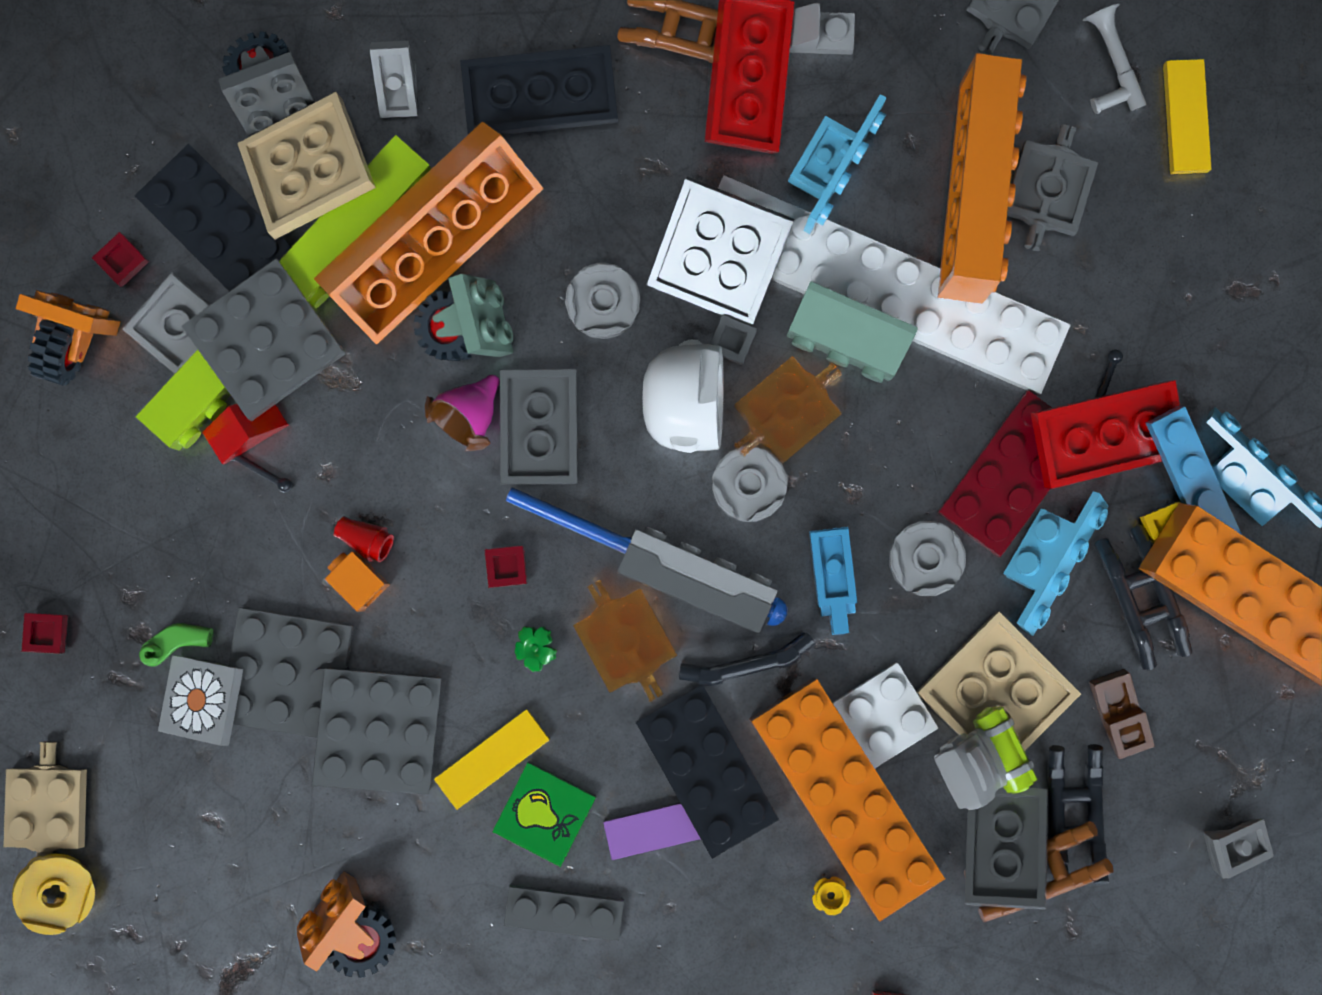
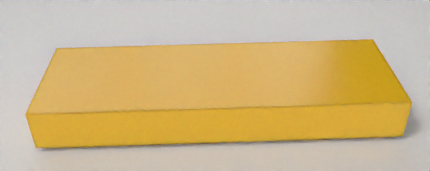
(1187, 116)
(492, 759)

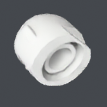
(685, 397)

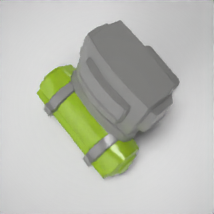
(985, 761)

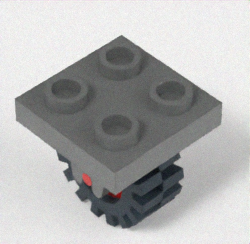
(263, 82)

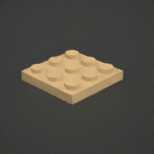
(305, 165)
(999, 670)

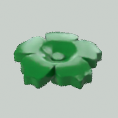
(533, 647)

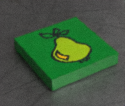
(544, 814)

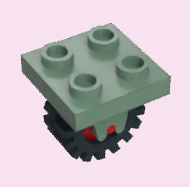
(465, 321)

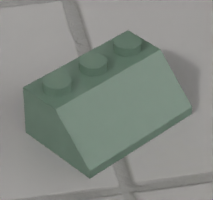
(850, 333)

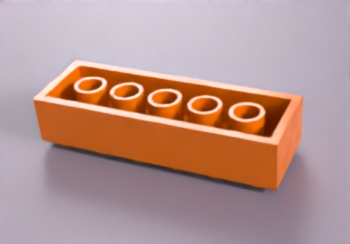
(981, 179)
(429, 232)
(1240, 586)
(847, 799)

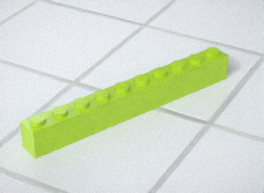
(195, 390)

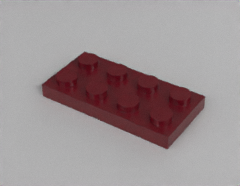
(1001, 483)

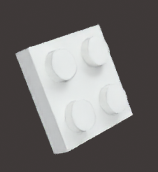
(885, 715)

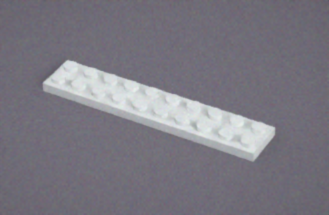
(992, 336)

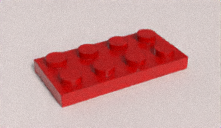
(749, 74)
(1100, 434)

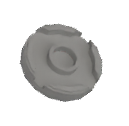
(602, 300)
(749, 485)
(927, 558)

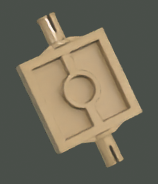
(45, 805)

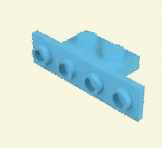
(827, 158)
(1254, 478)
(1049, 556)

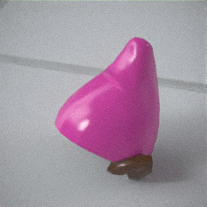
(465, 412)

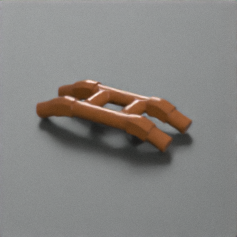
(666, 39)
(1062, 880)

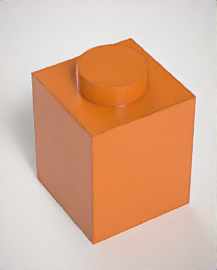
(356, 580)

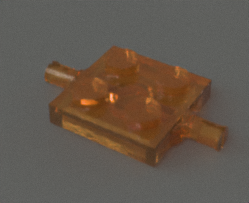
(787, 409)
(625, 640)

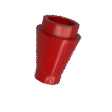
(366, 539)

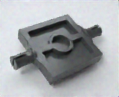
(1011, 20)
(1051, 187)

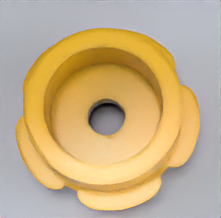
(840, 900)

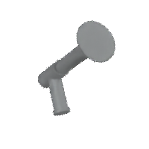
(1130, 89)

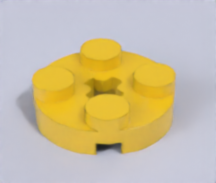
(65, 912)

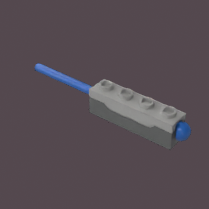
(676, 569)

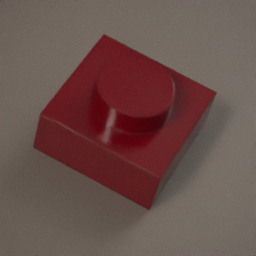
(120, 259)
(506, 566)
(44, 633)

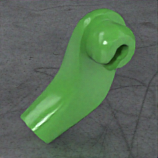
(172, 638)

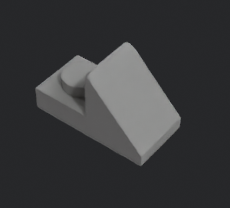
(822, 31)
(394, 78)
(1238, 847)

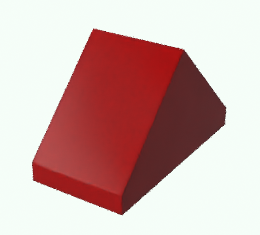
(235, 434)

